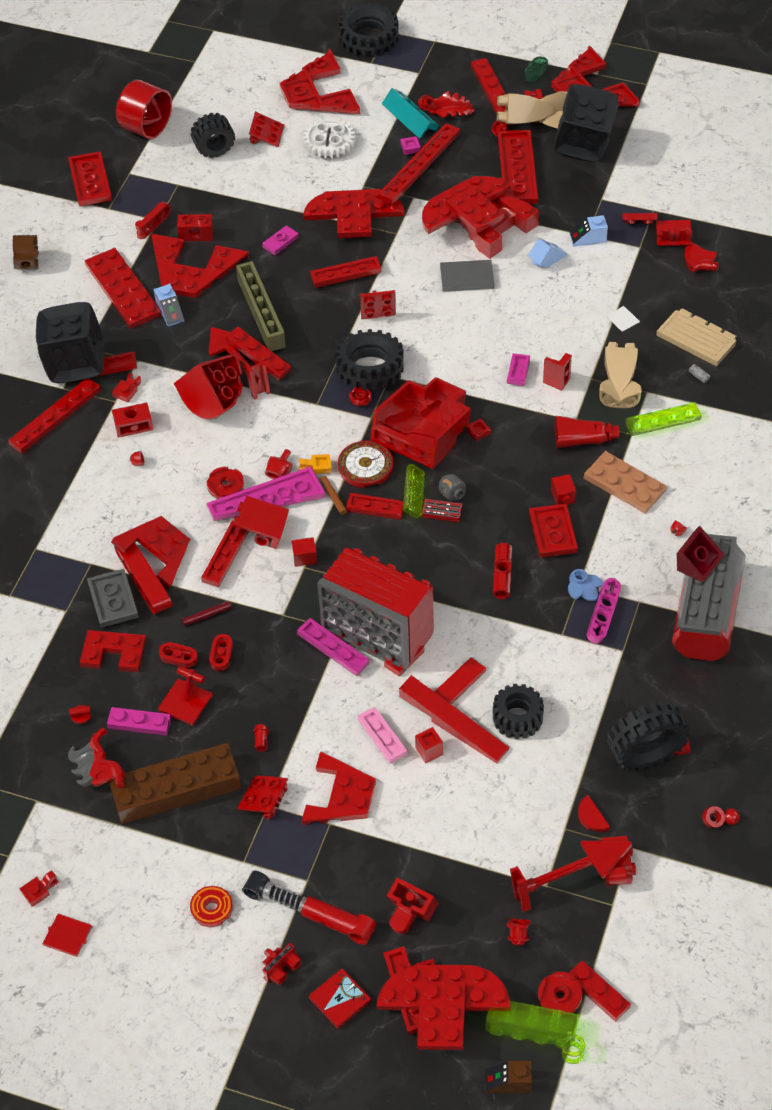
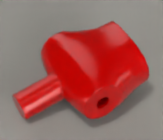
(278, 466)

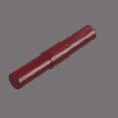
(206, 613)

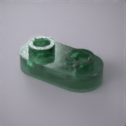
(536, 68)

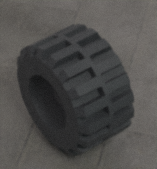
(208, 126)
(521, 698)

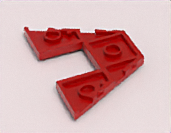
(586, 64)
(302, 94)
(190, 280)

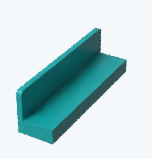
(408, 113)

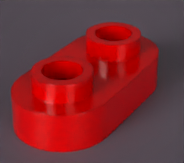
(179, 654)
(221, 654)

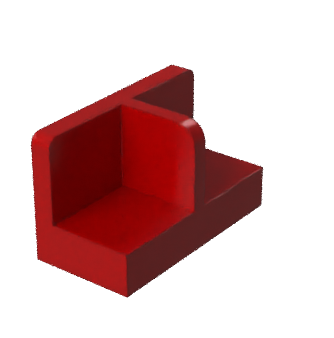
(557, 372)

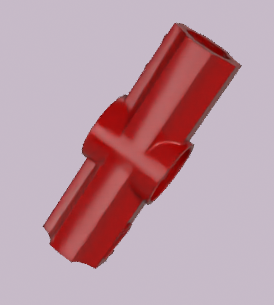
(502, 571)

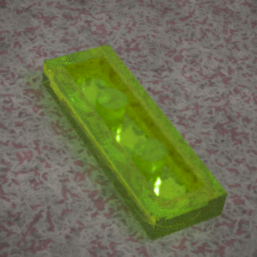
(413, 491)

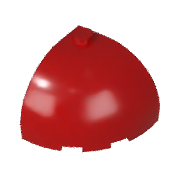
(211, 386)

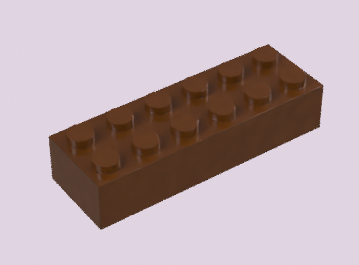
(176, 783)

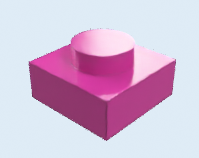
(410, 145)

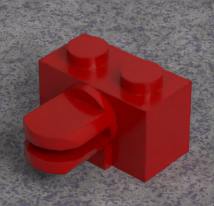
(410, 903)

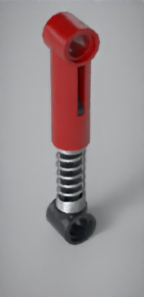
(357, 927)

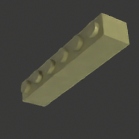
(260, 306)

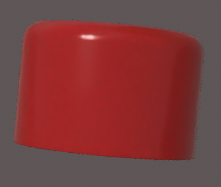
(144, 109)

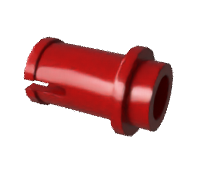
(261, 732)

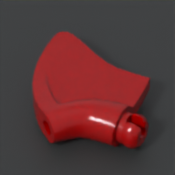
(700, 259)

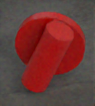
(80, 714)

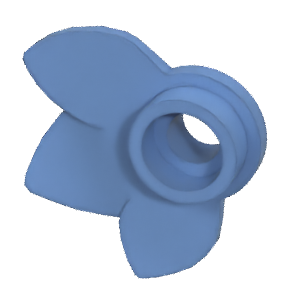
(584, 585)

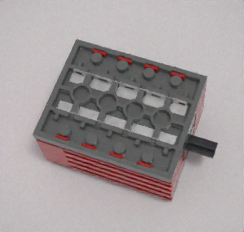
(376, 607)

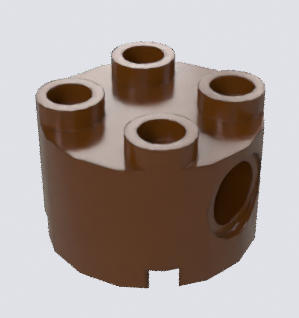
(25, 252)

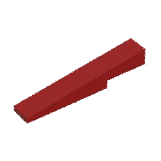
(452, 719)

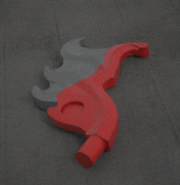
(93, 764)

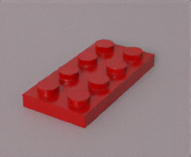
(90, 178)

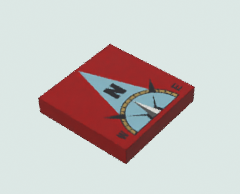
(340, 998)

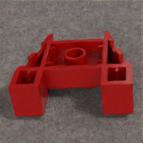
(515, 213)

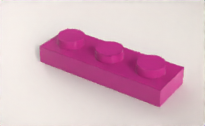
(139, 721)

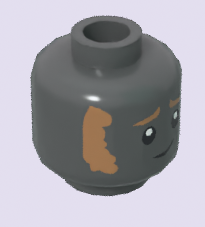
(452, 487)

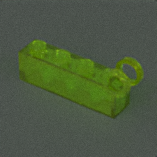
(539, 1025)

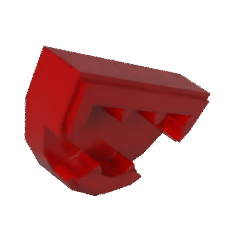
(591, 817)

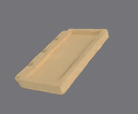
(697, 337)

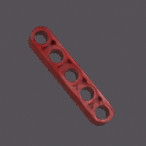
(144, 579)

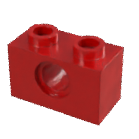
(195, 227)
(132, 420)

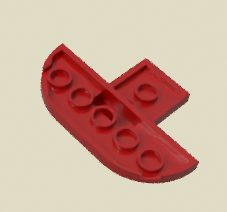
(468, 202)
(352, 210)
(442, 998)

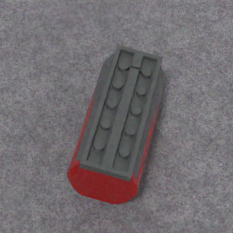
(709, 607)

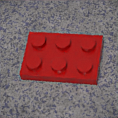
(553, 530)

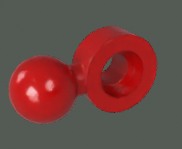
(730, 817)

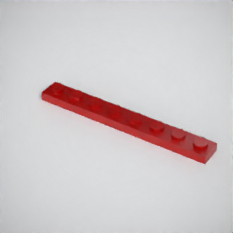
(418, 164)

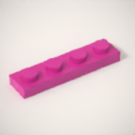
(333, 647)

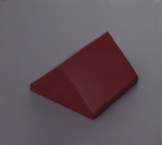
(698, 555)

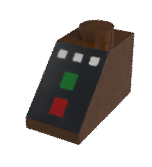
(509, 1078)

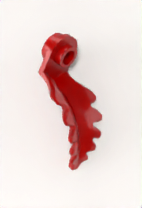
(446, 104)

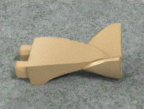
(528, 109)
(620, 366)

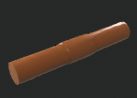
(333, 495)

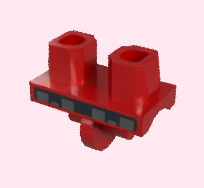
(278, 960)

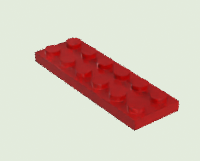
(518, 164)
(123, 288)

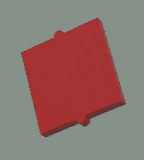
(67, 935)

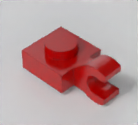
(37, 890)

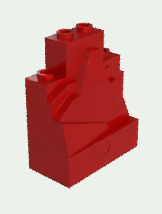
(421, 420)

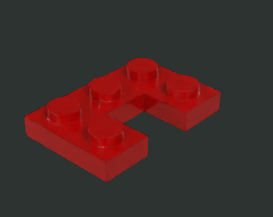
(128, 645)

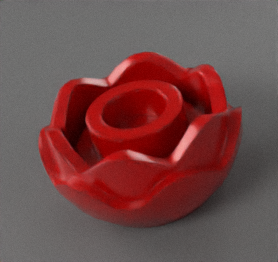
(360, 397)

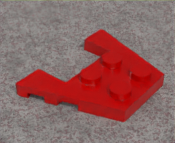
(162, 541)
(349, 796)

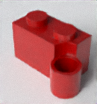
(624, 869)

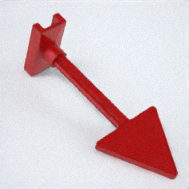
(256, 374)
(600, 854)

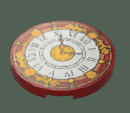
(365, 463)

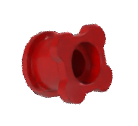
(518, 930)

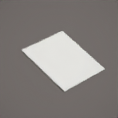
(622, 318)

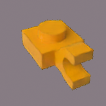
(318, 463)

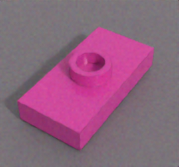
(280, 240)
(518, 369)

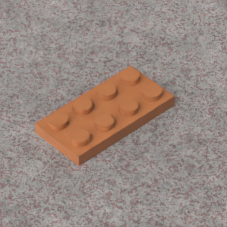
(625, 482)

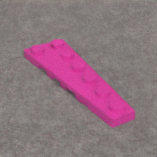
(282, 491)

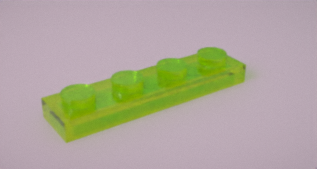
(663, 419)

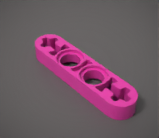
(606, 611)

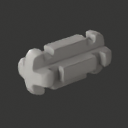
(699, 373)

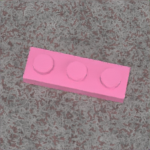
(382, 735)

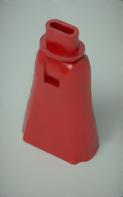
(577, 432)

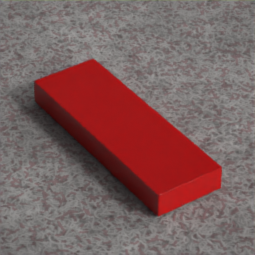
(375, 506)
(461, 680)

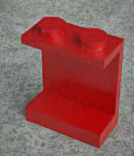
(261, 519)

